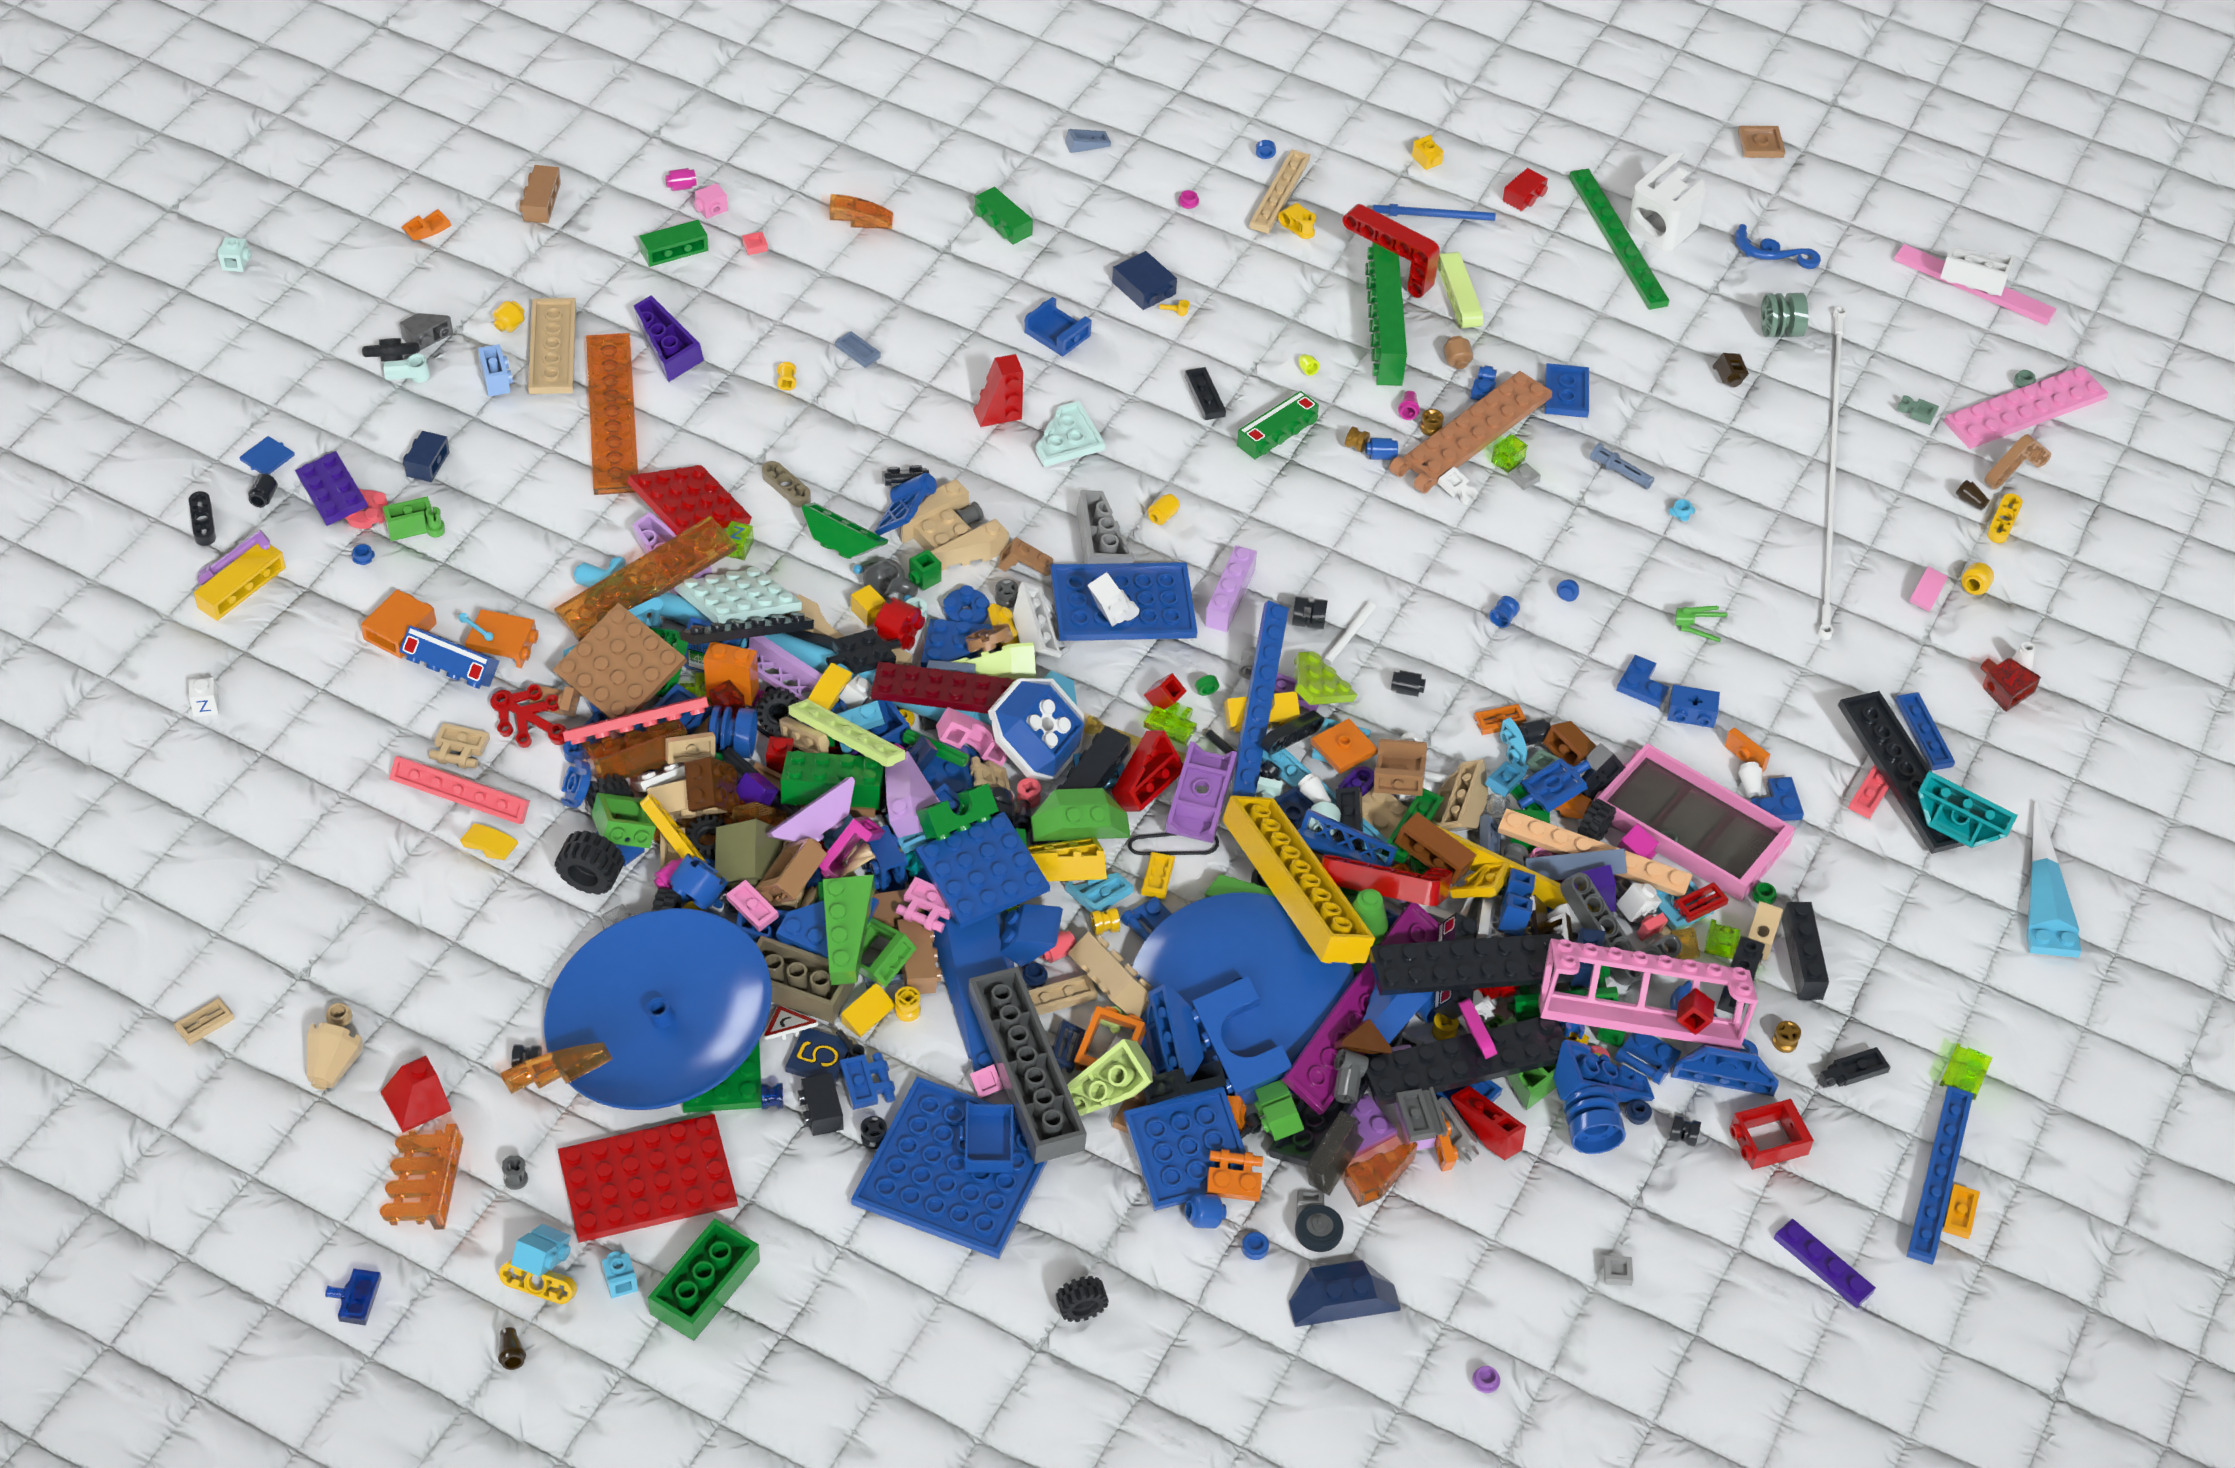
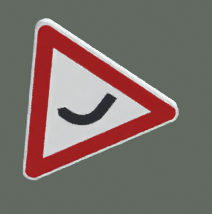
(787, 1021)

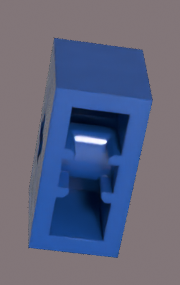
(1693, 706)

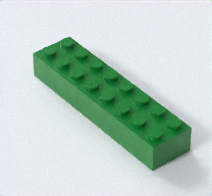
(1386, 316)

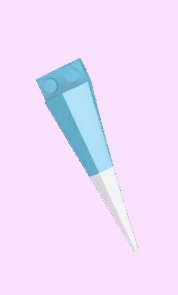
(2051, 919)

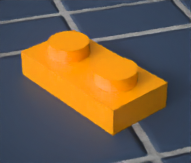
(1961, 1211)

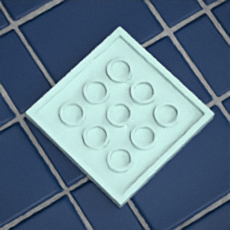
(738, 596)

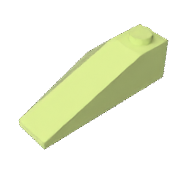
(1011, 662)
(1111, 1078)

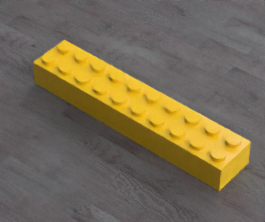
(1298, 880)

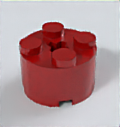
(899, 621)

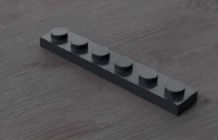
(740, 629)

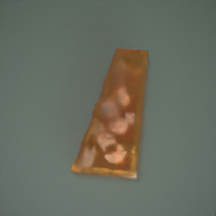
(633, 752)

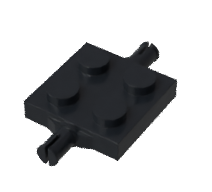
(863, 651)

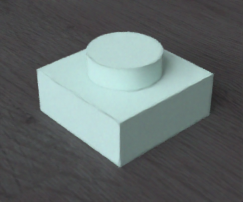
(1269, 788)

